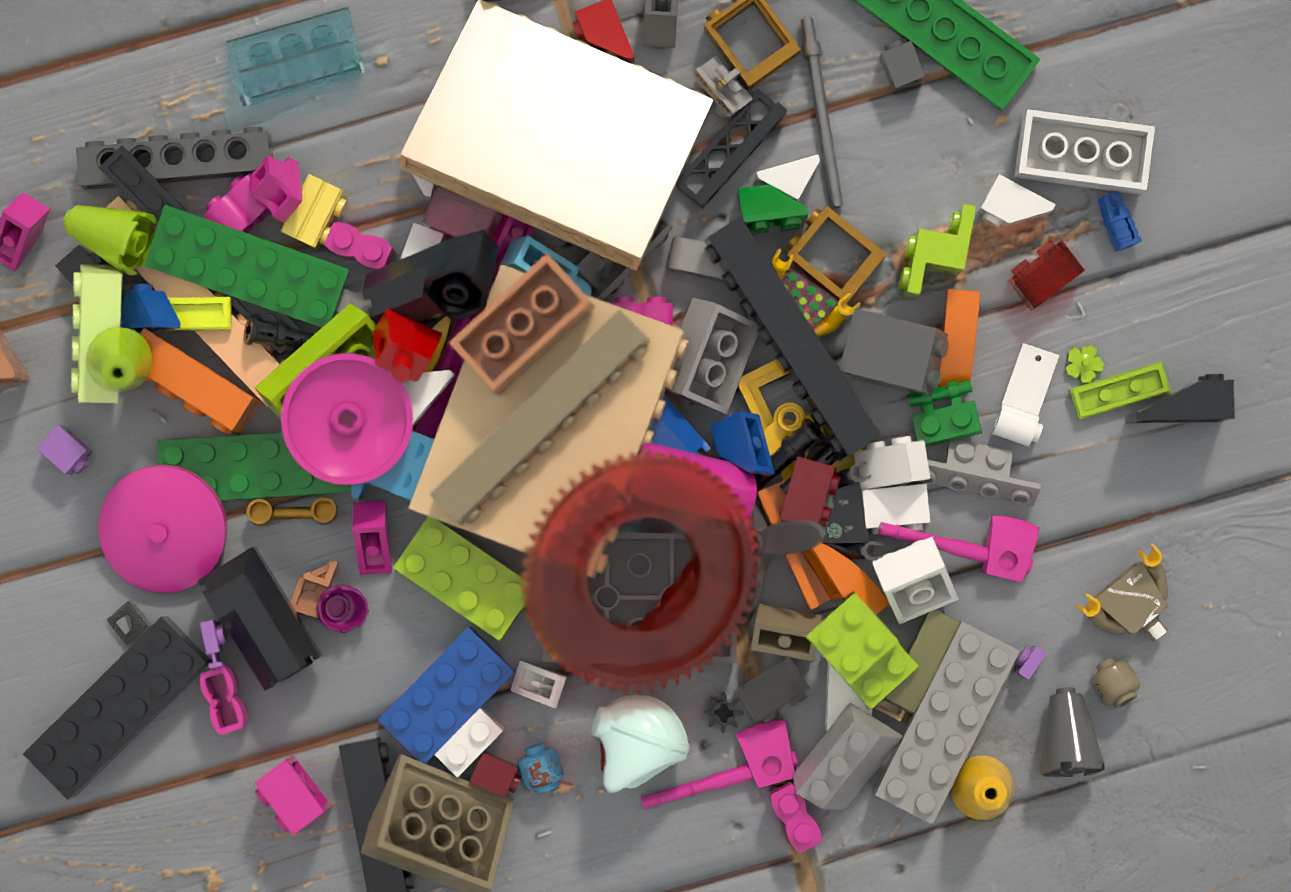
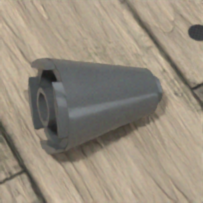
(1069, 738)

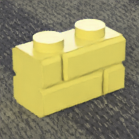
(313, 217)

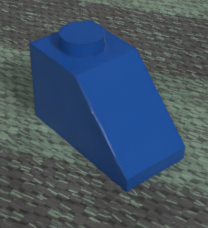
(147, 309)
(743, 442)

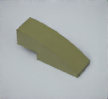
(927, 651)

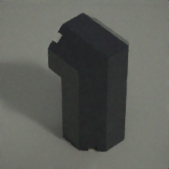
(436, 280)
(260, 618)

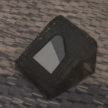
(129, 622)

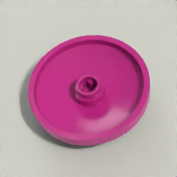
(346, 419)
(162, 528)

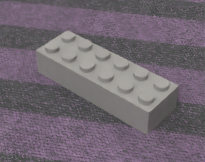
(946, 723)

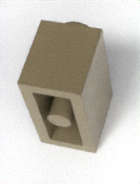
(784, 632)

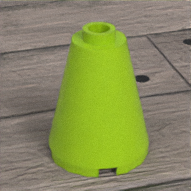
(112, 234)
(119, 349)

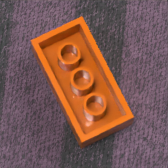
(199, 386)

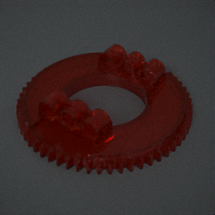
(692, 613)

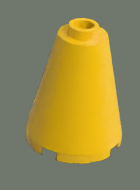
(972, 781)

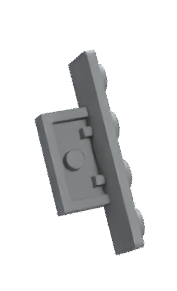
(981, 471)

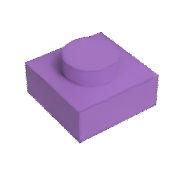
(1029, 661)

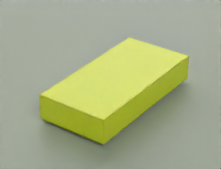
(203, 313)

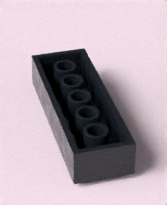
(117, 707)

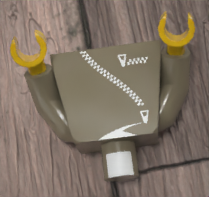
(1132, 599)

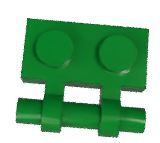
(946, 423)

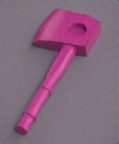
(1005, 553)
(768, 762)

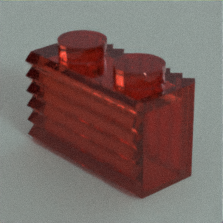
(1046, 274)

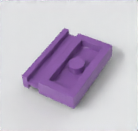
(214, 637)

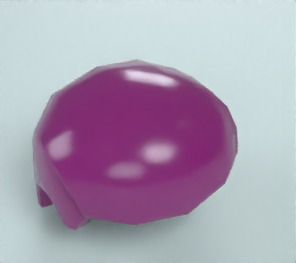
(342, 608)

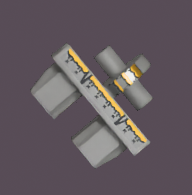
(721, 86)

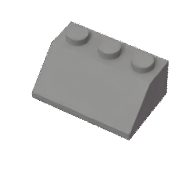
(844, 759)

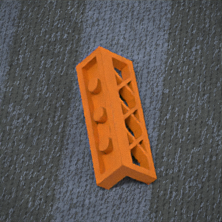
(814, 594)

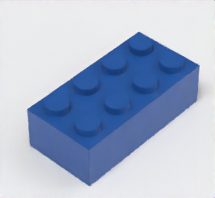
(447, 695)

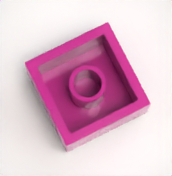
(291, 795)

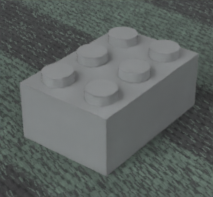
(715, 355)

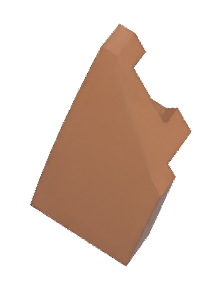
(311, 587)

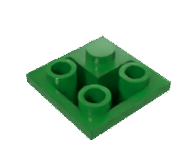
(768, 207)

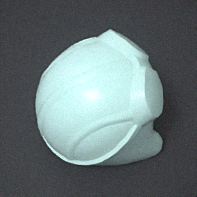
(638, 739)

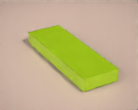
(1120, 390)

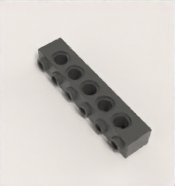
(190, 168)

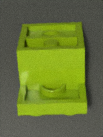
(937, 251)
(862, 651)

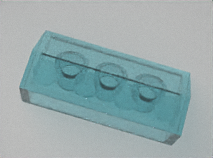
(295, 56)

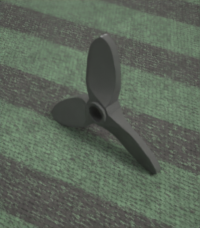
(779, 538)

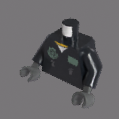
(847, 523)

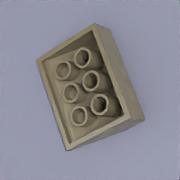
(438, 827)

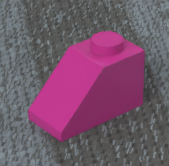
(20, 228)
(372, 537)

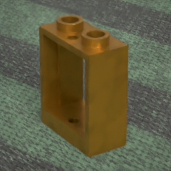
(770, 65)
(814, 222)

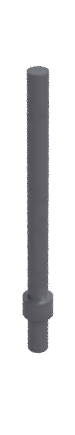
(812, 50)

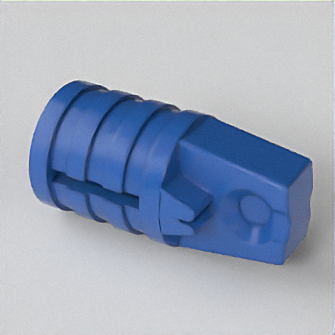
(1118, 221)

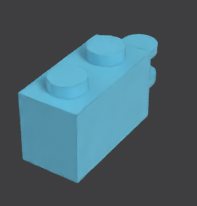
(526, 252)

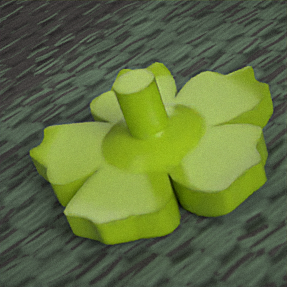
(1084, 363)

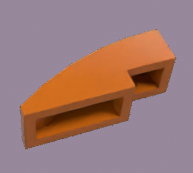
(960, 324)
(843, 578)

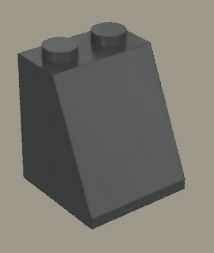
(894, 352)

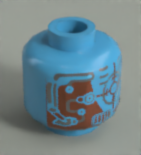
(540, 768)

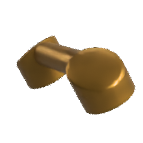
(262, 513)

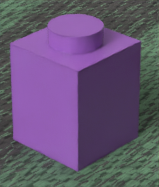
(65, 450)

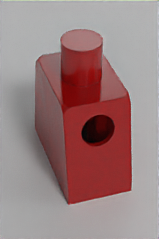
(403, 346)

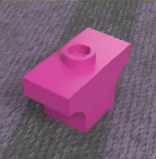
(277, 186)

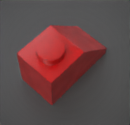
(603, 30)

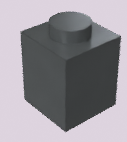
(901, 65)

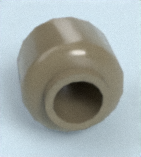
(1115, 683)

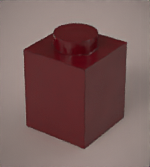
(495, 774)

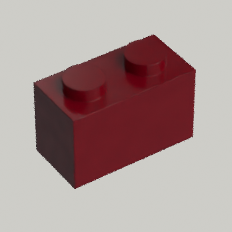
(810, 492)

